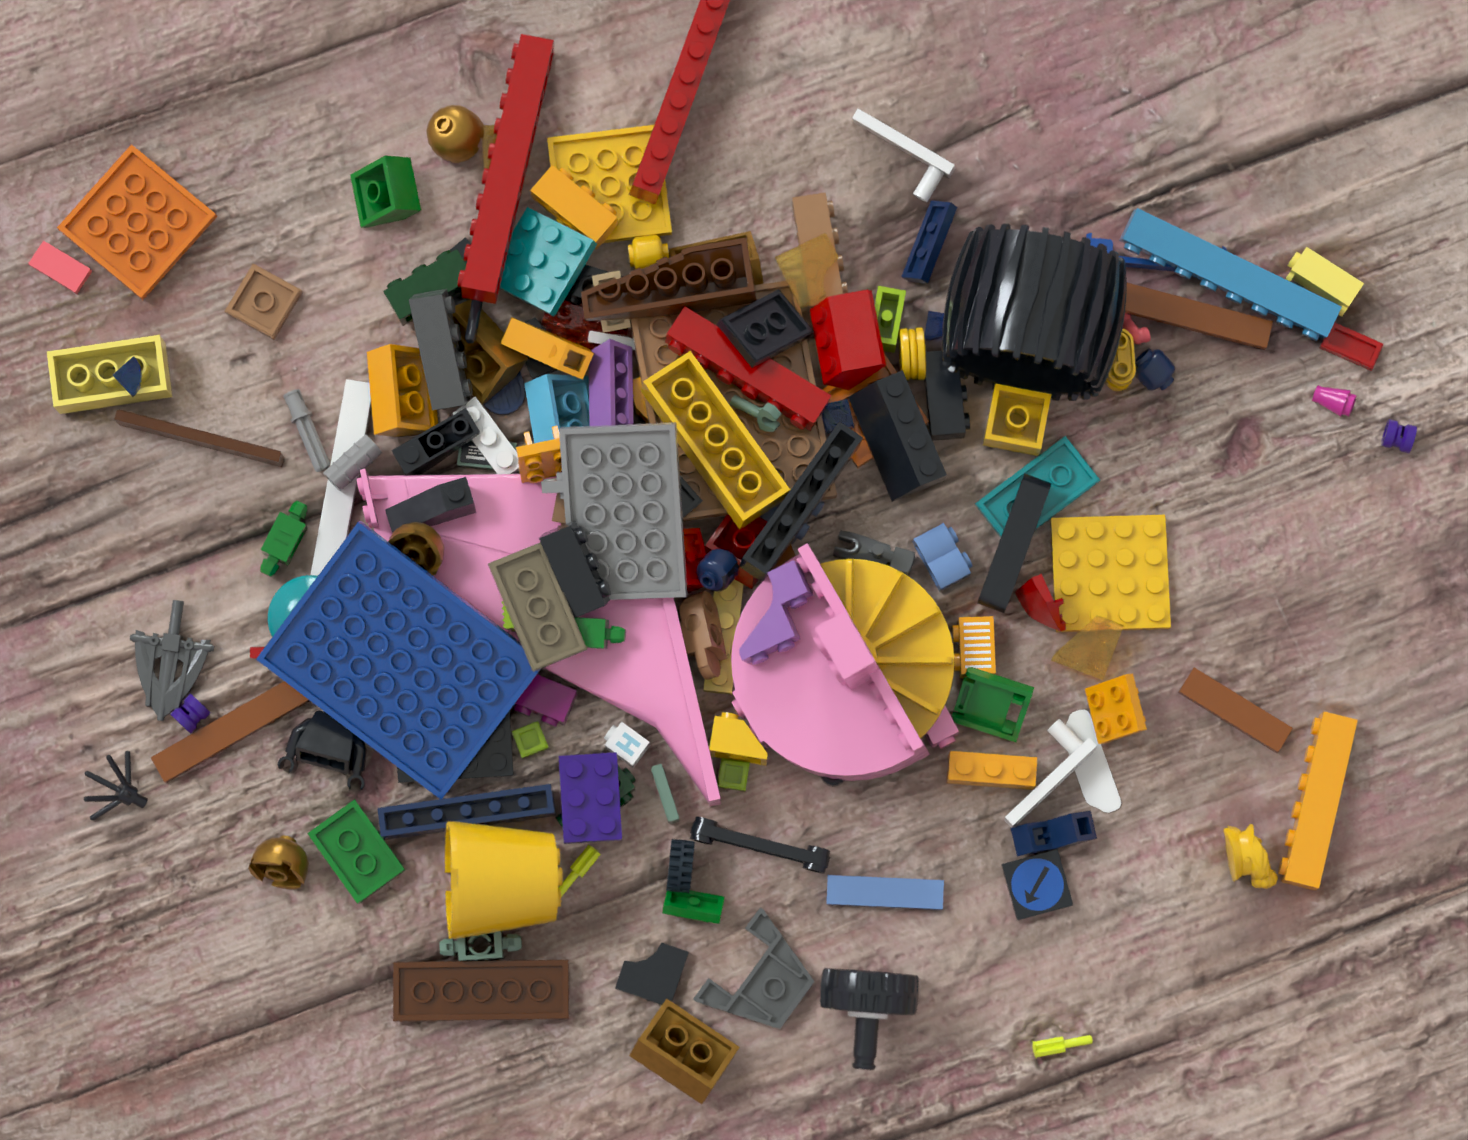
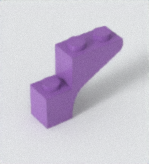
(776, 627)

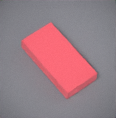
(60, 267)

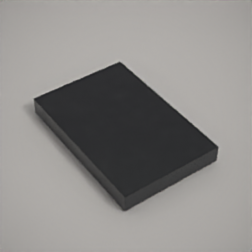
(765, 328)

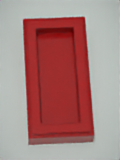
(1352, 346)

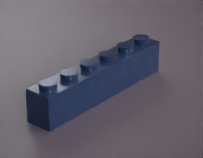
(480, 809)

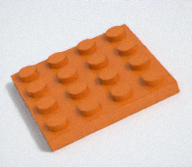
(137, 222)

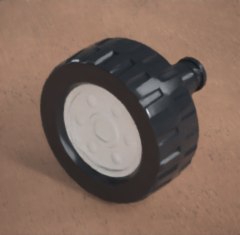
(868, 998)

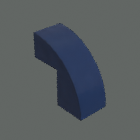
(1054, 833)

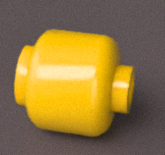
(646, 251)

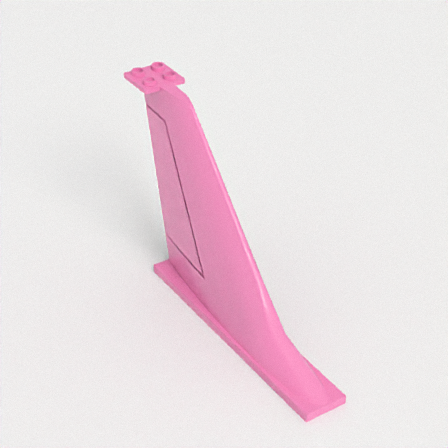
(640, 676)

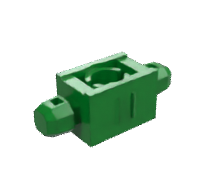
(284, 538)
(596, 632)

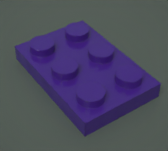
(590, 798)

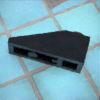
(434, 505)

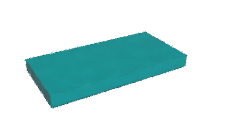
(1058, 465)

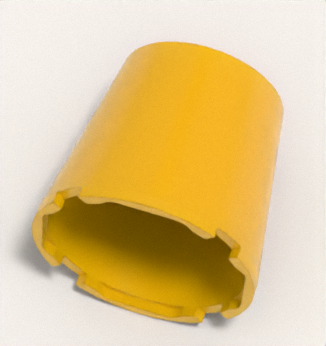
(499, 879)

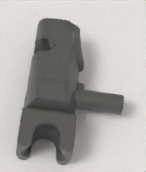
(875, 551)

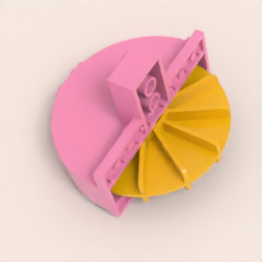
(858, 680)

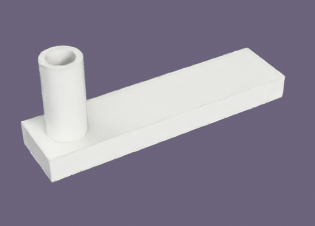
(937, 165)
(1078, 751)

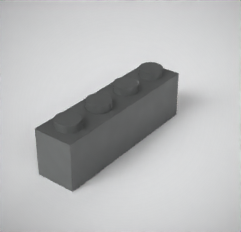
(440, 349)

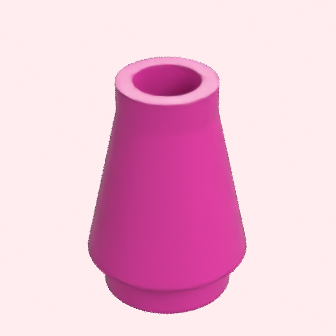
(1336, 400)

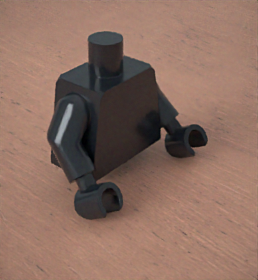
(326, 745)

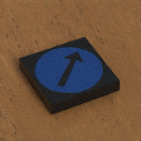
(1037, 884)

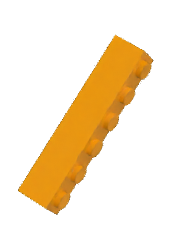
(1318, 800)

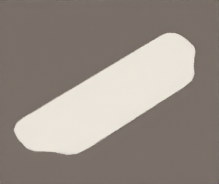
(1094, 772)

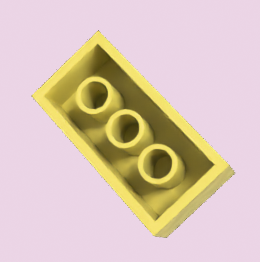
(85, 379)

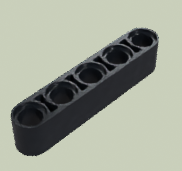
(1014, 543)

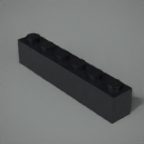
(801, 502)

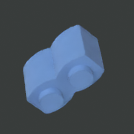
(941, 556)

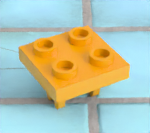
(539, 459)
(1115, 708)

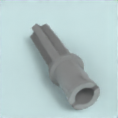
(306, 428)

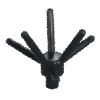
(124, 793)

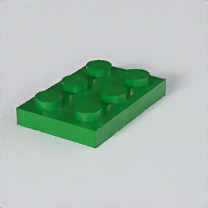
(356, 851)

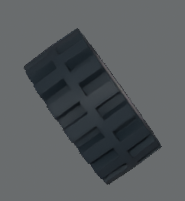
(680, 865)

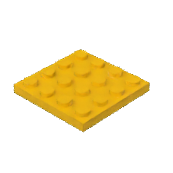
(608, 166)
(1111, 570)

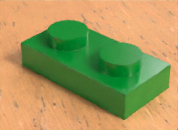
(694, 906)

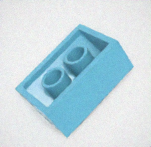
(557, 402)

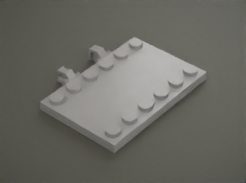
(628, 500)

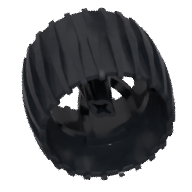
(1034, 311)

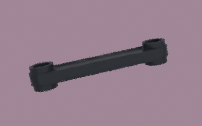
(813, 859)

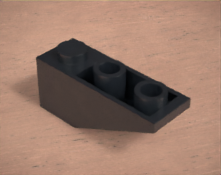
(436, 443)

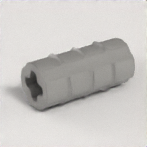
(351, 462)

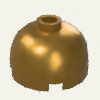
(455, 133)
(420, 544)
(280, 861)

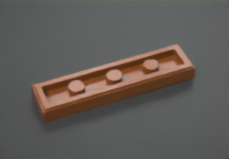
(1235, 710)

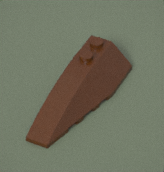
(696, 278)

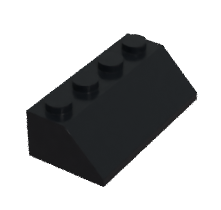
(897, 436)

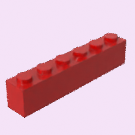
(767, 381)

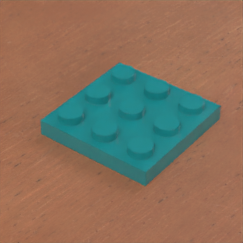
(544, 261)

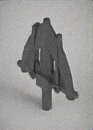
(164, 693)

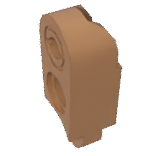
(703, 633)

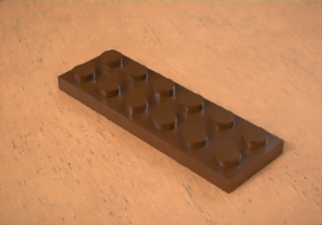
(480, 990)

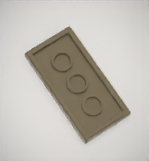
(537, 607)

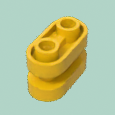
(1124, 365)

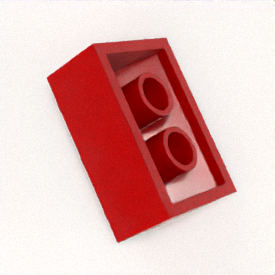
(847, 338)

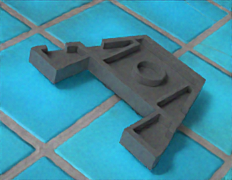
(771, 987)

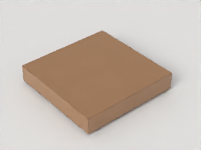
(263, 301)

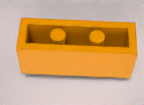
(574, 205)
(991, 770)

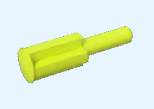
(580, 867)
(1058, 1045)

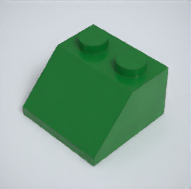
(385, 191)

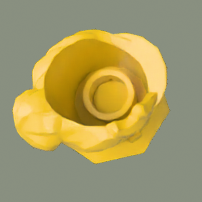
(1248, 857)

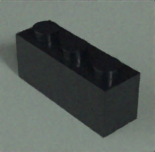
(944, 400)
(575, 568)

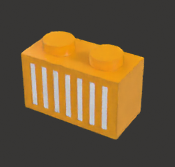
(975, 644)

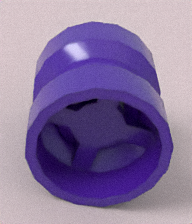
(1392, 434)
(190, 713)

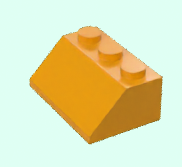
(399, 392)

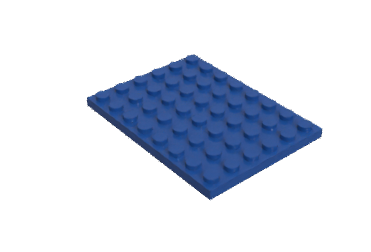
(399, 660)

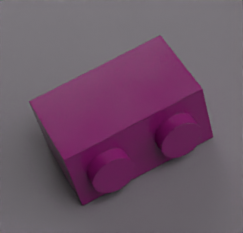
(547, 700)

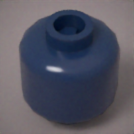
(1154, 369)

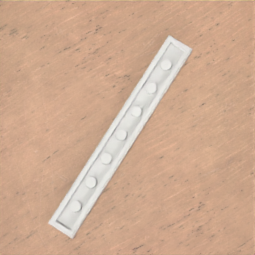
(339, 504)

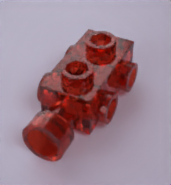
(571, 325)

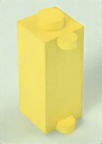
(1324, 278)

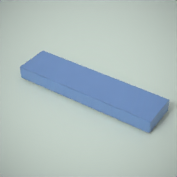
(885, 892)

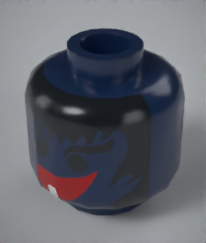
(717, 570)

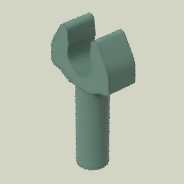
(765, 415)

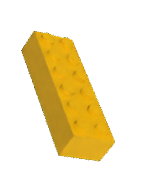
(715, 440)

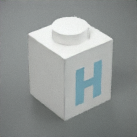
(627, 744)

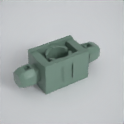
(512, 942)

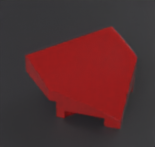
(1039, 604)

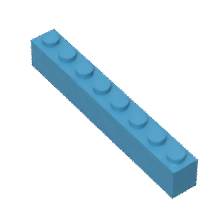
(1230, 274)

